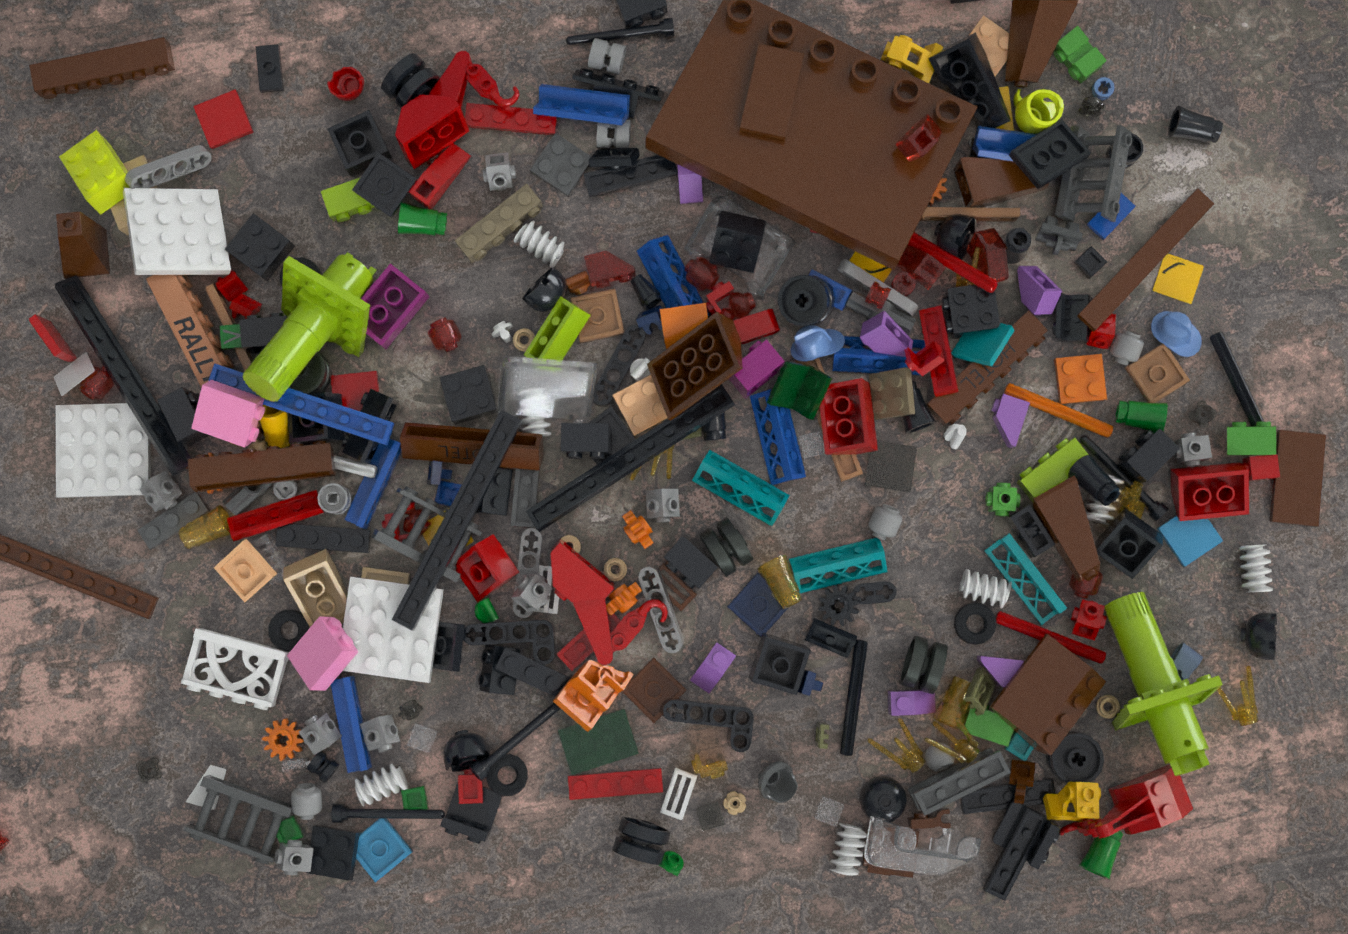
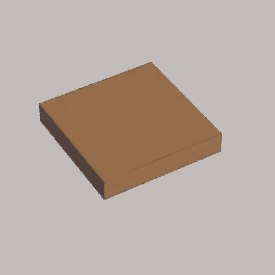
(604, 318)
(1157, 374)

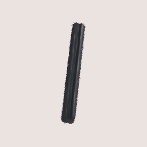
(1236, 378)
(853, 698)

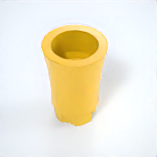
(275, 427)

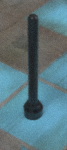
(664, 27)
(1155, 509)
(481, 768)
(341, 812)

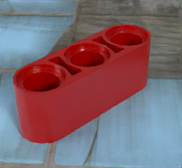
(757, 326)

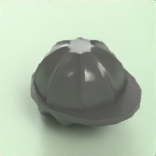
(777, 782)

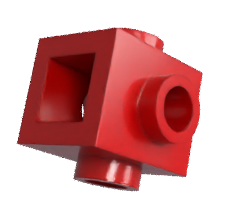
(1088, 619)

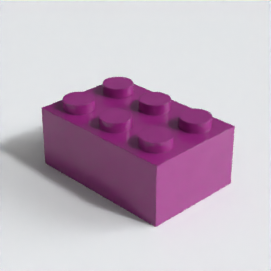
(393, 304)
(758, 368)

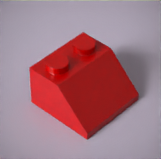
(485, 568)

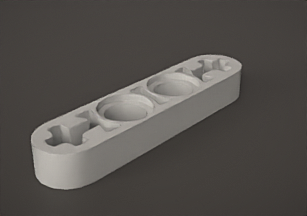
(193, 160)
(866, 281)
(527, 571)
(656, 612)

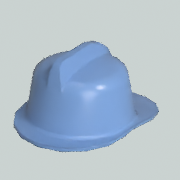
(1176, 333)
(816, 342)

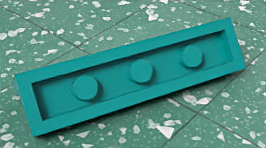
(743, 484)
(838, 560)
(1031, 572)

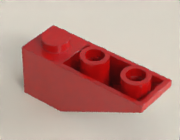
(439, 176)

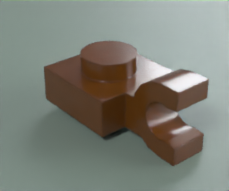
(1021, 775)
(920, 821)

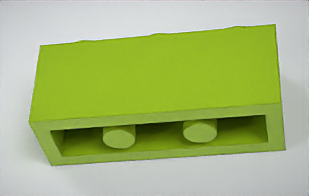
(343, 202)
(558, 331)
(1051, 469)

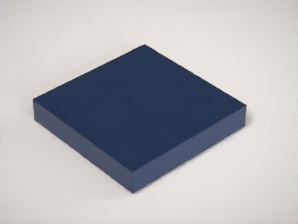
(757, 605)

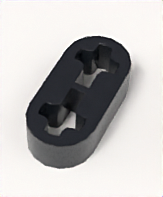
(873, 587)

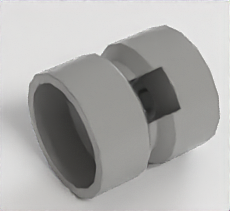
(599, 52)
(621, 135)
(335, 499)

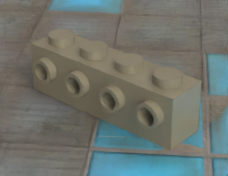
(499, 223)

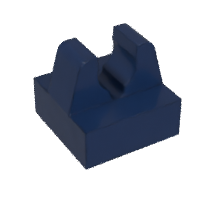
(649, 316)
(436, 473)
(808, 683)

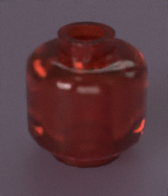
(701, 273)
(444, 334)
(96, 384)
(1086, 588)

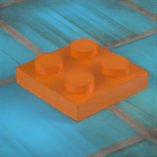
(1080, 379)

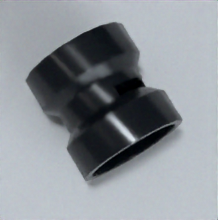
(326, 770)

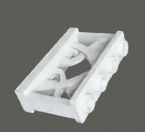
(214, 643)

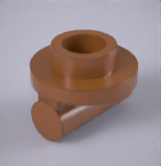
(578, 283)

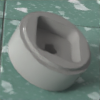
(285, 489)

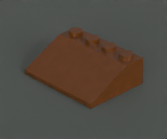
(696, 364)
(1047, 695)

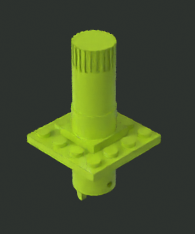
(316, 312)
(1161, 693)

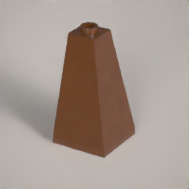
(1033, 37)
(991, 181)
(82, 245)
(1067, 523)

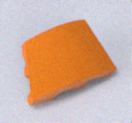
(681, 320)
(591, 692)

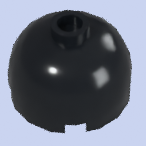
(955, 233)
(546, 291)
(1261, 635)
(464, 750)
(883, 798)

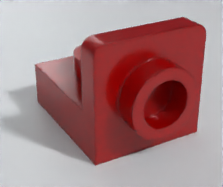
(469, 788)

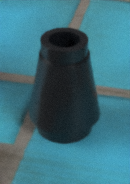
(645, 291)

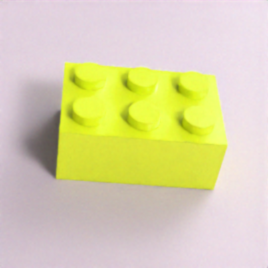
(96, 171)

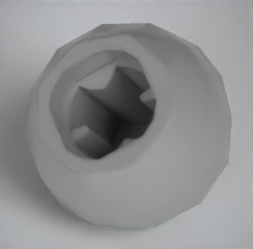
(937, 759)

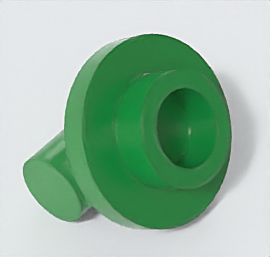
(485, 611)
(672, 862)

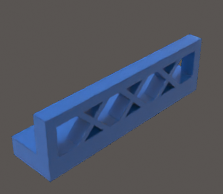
(582, 104)
(998, 142)
(664, 279)
(866, 360)
(782, 435)
(372, 489)
(349, 720)

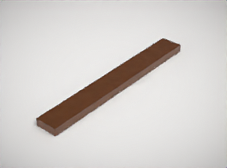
(1145, 260)
(77, 577)

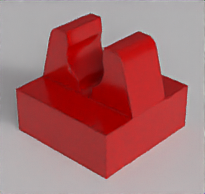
(231, 286)
(245, 306)

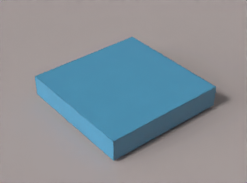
(1189, 538)
(381, 848)

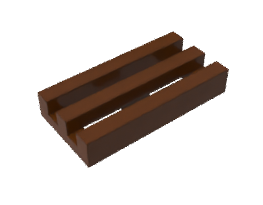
(686, 600)

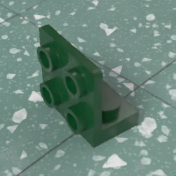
(799, 389)

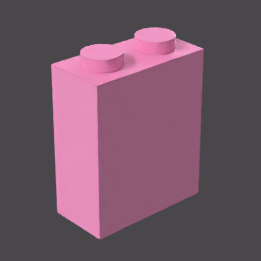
(228, 413)
(322, 653)

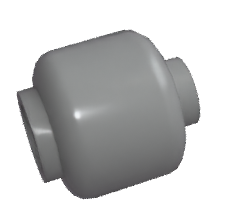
(1126, 347)
(885, 521)
(306, 801)

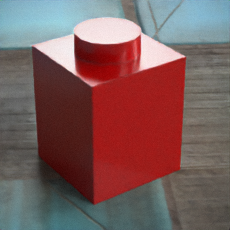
(1262, 467)

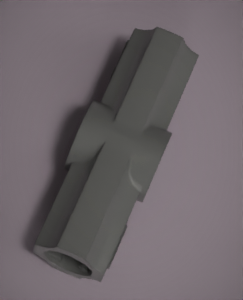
(857, 303)
(243, 497)

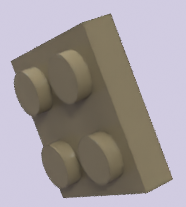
(892, 393)

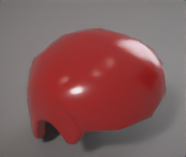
(346, 84)

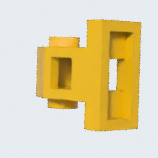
(897, 55)
(1084, 797)

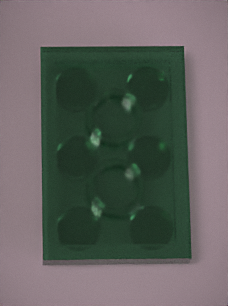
(605, 743)

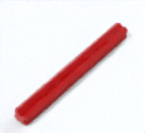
(954, 263)
(1038, 633)

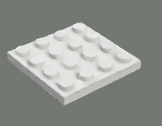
(176, 231)
(100, 451)
(382, 643)

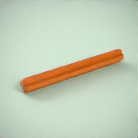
(1060, 410)

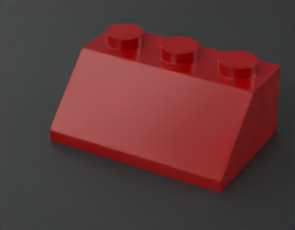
(848, 418)
(1210, 491)

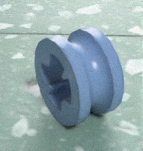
(1106, 81)

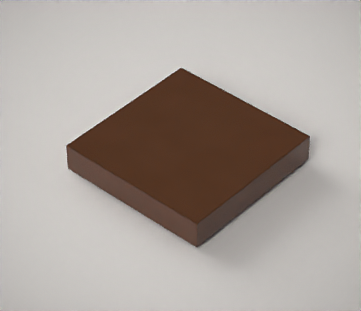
(652, 688)

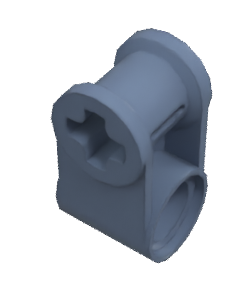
(1186, 660)

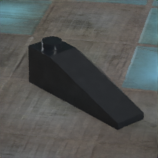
(971, 78)

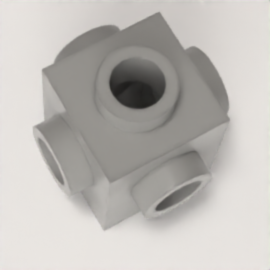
(499, 171)
(1192, 449)
(161, 491)
(662, 504)
(532, 592)
(319, 733)
(380, 733)
(294, 857)

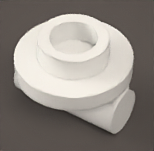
(501, 329)
(639, 369)
(955, 434)

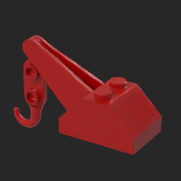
(436, 119)
(587, 590)
(1140, 806)

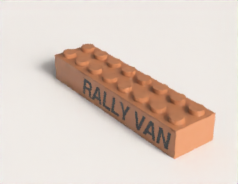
(190, 326)

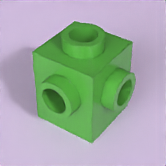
(994, 502)

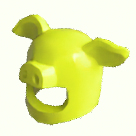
(1034, 113)

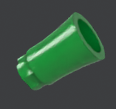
(421, 220)
(1142, 414)
(1102, 855)

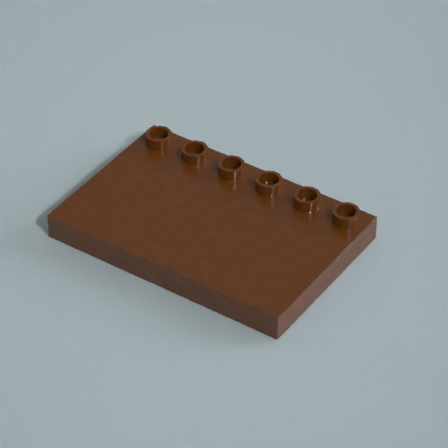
(839, 150)

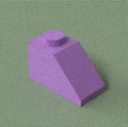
(689, 186)
(1037, 290)
(885, 335)
(1009, 417)
(713, 667)
(1000, 669)
(910, 702)

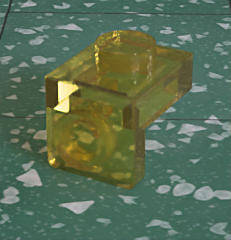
(1130, 498)
(713, 769)

